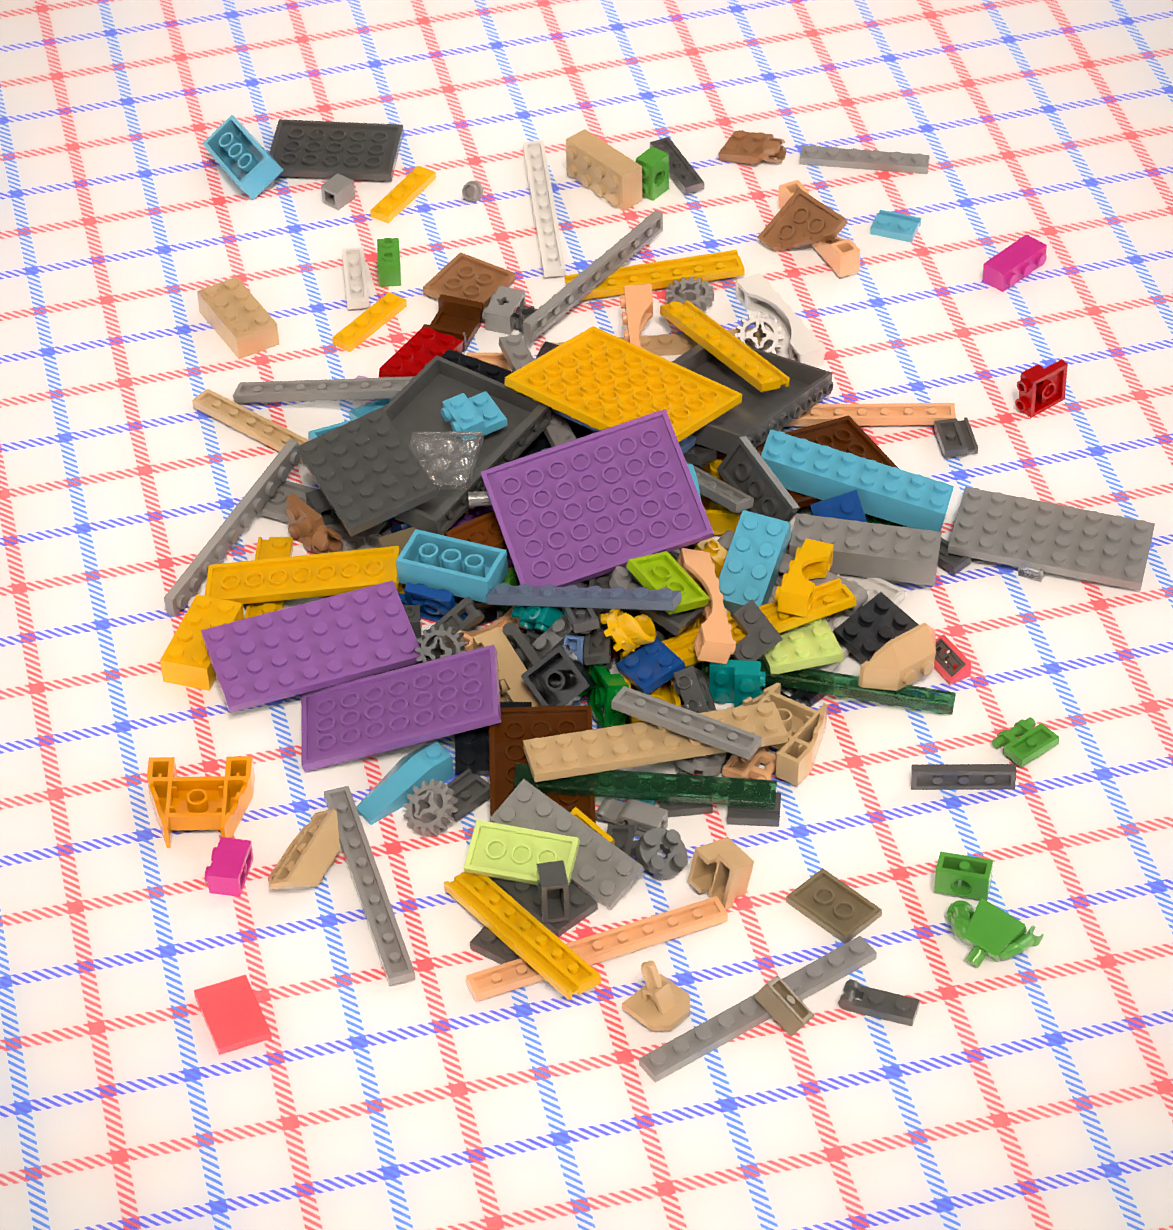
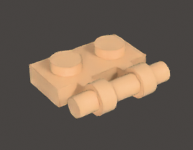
(743, 768)

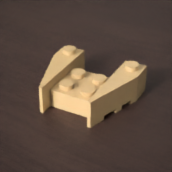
(804, 730)

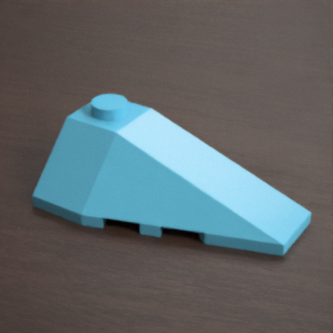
(391, 792)

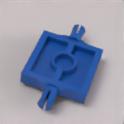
(432, 602)

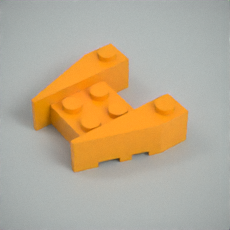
(200, 801)

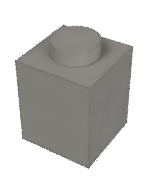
(338, 191)

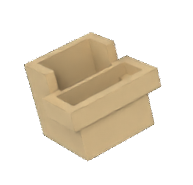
(721, 870)

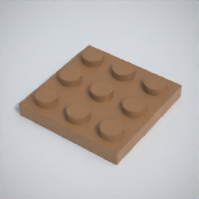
(469, 279)

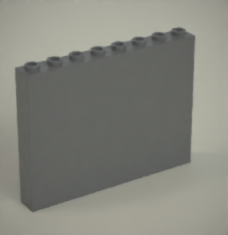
(758, 409)
(419, 410)

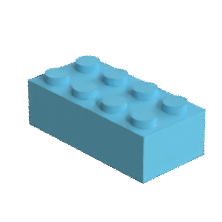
(242, 157)
(753, 560)
(452, 565)

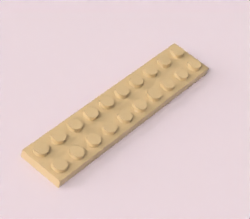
(641, 744)

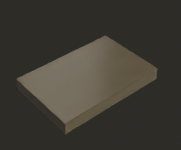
(834, 906)

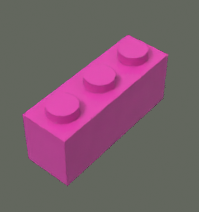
(1014, 263)

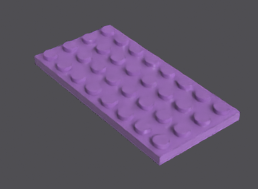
(311, 646)
(400, 708)

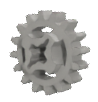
(692, 291)
(430, 808)

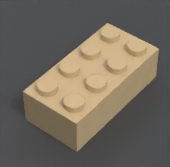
(604, 170)
(238, 317)

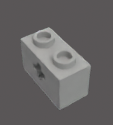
(501, 310)

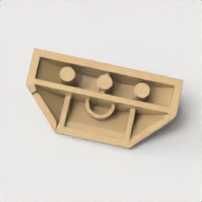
(901, 660)
(308, 854)

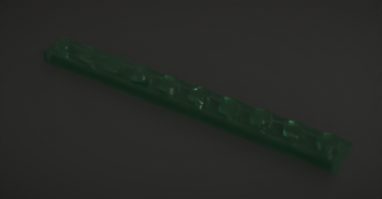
(847, 686)
(659, 787)

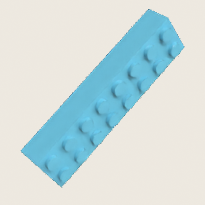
(882, 489)

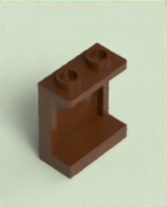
(458, 318)

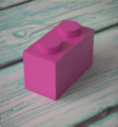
(229, 866)

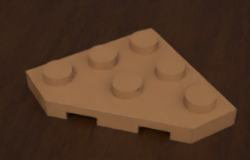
(801, 223)

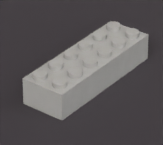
(873, 548)

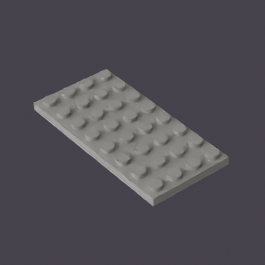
(1052, 536)

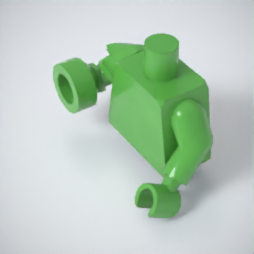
(990, 931)

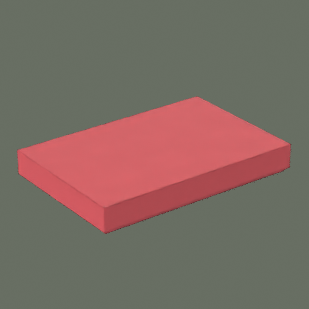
(232, 1014)

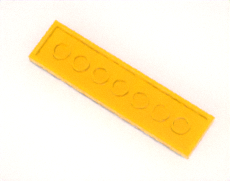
(302, 575)

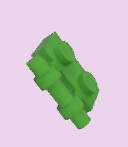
(1030, 744)

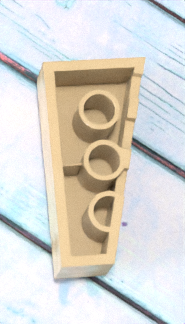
(510, 668)

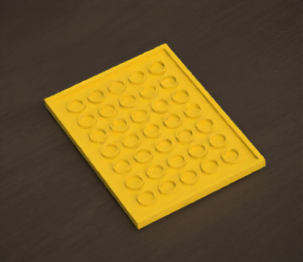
(615, 382)

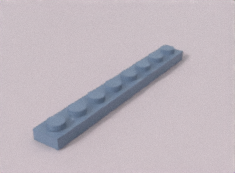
(589, 597)

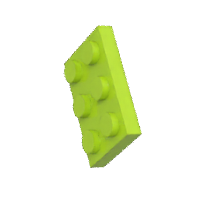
(663, 571)

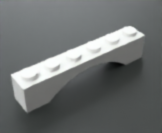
(759, 296)

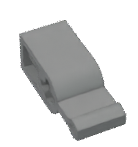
(633, 812)

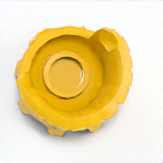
(627, 631)

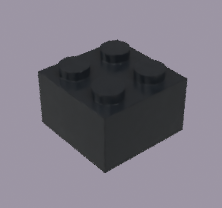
(559, 678)

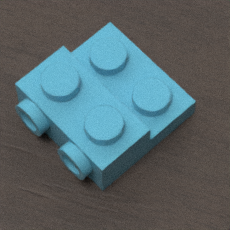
(473, 414)

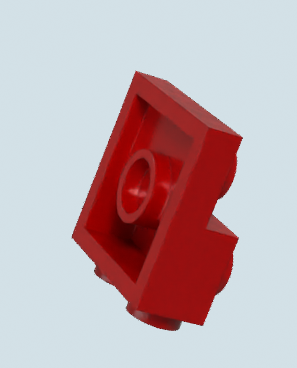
(1041, 388)

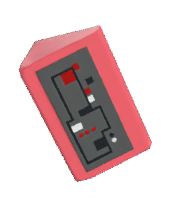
(950, 661)

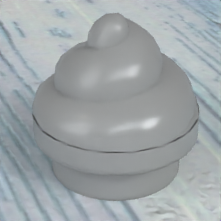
(472, 191)

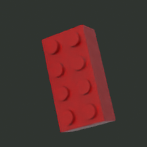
(418, 352)

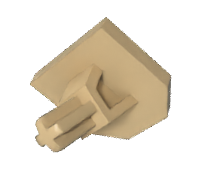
(659, 1003)

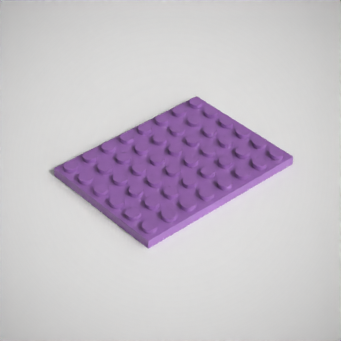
(597, 503)

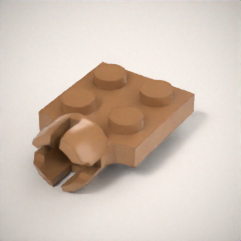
(753, 148)
(309, 527)

